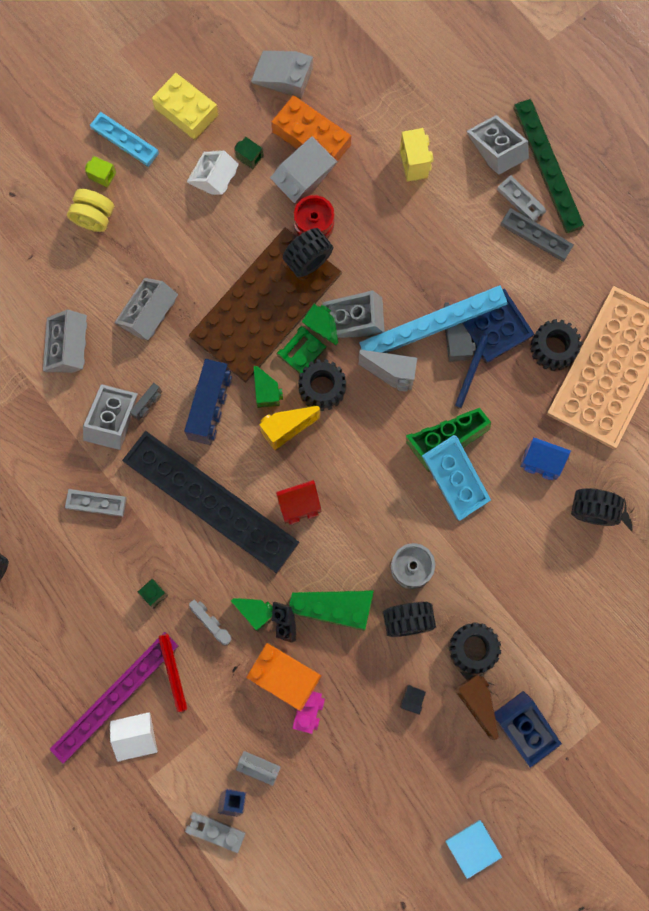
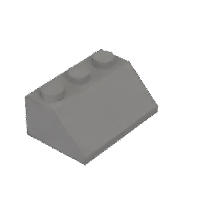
(146, 308)
(65, 342)

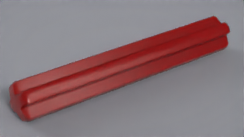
(172, 672)

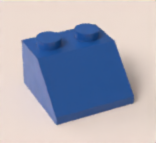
(544, 459)

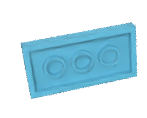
(456, 477)

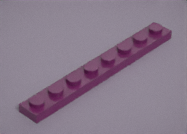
(110, 701)

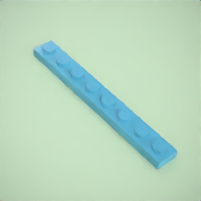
(436, 321)

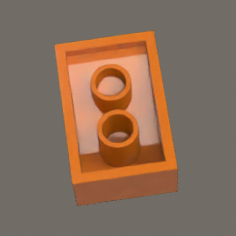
(284, 676)

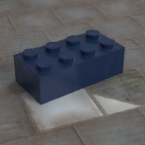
(208, 401)

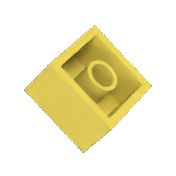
(415, 154)

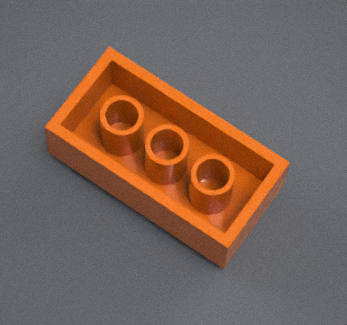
(299, 122)

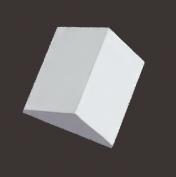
(132, 736)

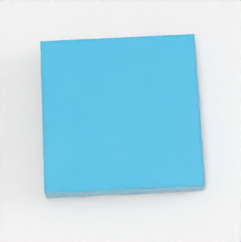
(473, 849)

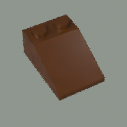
(478, 701)

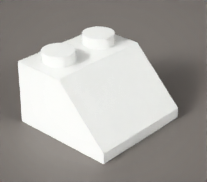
(213, 172)

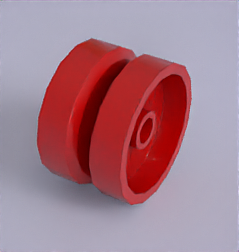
(312, 213)

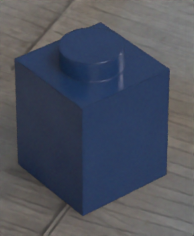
(231, 803)

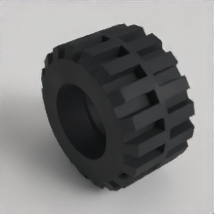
(307, 252)
(566, 335)
(317, 370)
(597, 507)
(409, 619)
(487, 636)

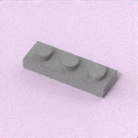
(95, 502)

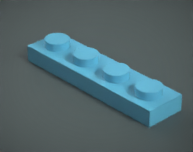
(124, 139)

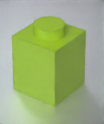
(100, 171)

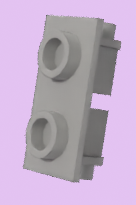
(258, 768)

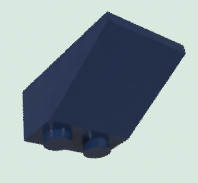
(527, 728)

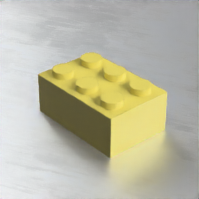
(185, 106)

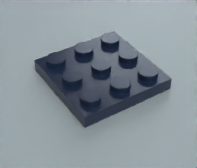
(502, 326)

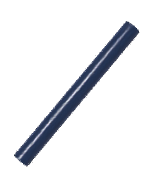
(471, 371)

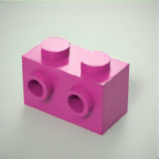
(306, 718)

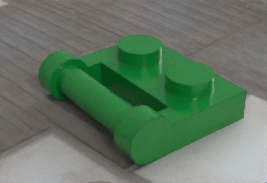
(307, 353)

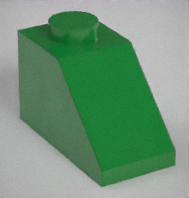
(321, 322)
(266, 389)
(254, 611)

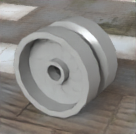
(408, 555)

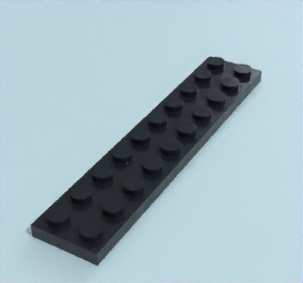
(211, 502)

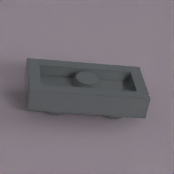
(151, 396)

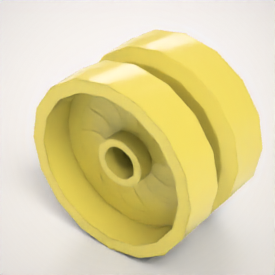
(90, 210)

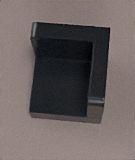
(413, 699)

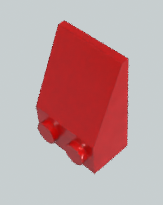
(299, 502)

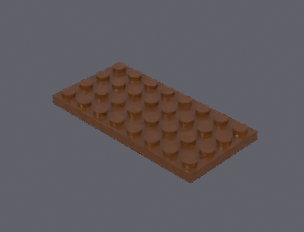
(261, 309)

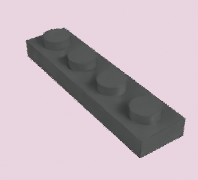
(536, 234)

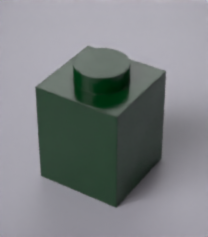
(248, 152)
(152, 593)

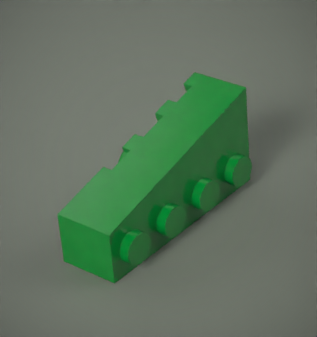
(465, 426)
(335, 607)

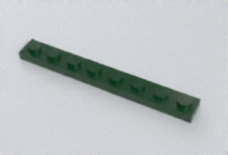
(548, 166)

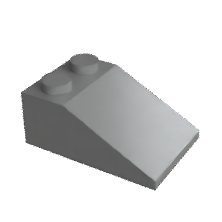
(284, 71)
(499, 144)
(304, 170)
(358, 314)
(391, 368)
(109, 417)

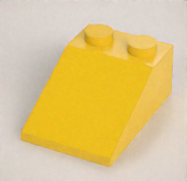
(285, 425)

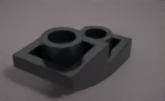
(285, 622)

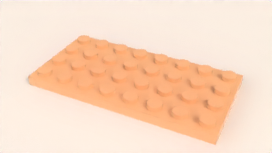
(608, 371)

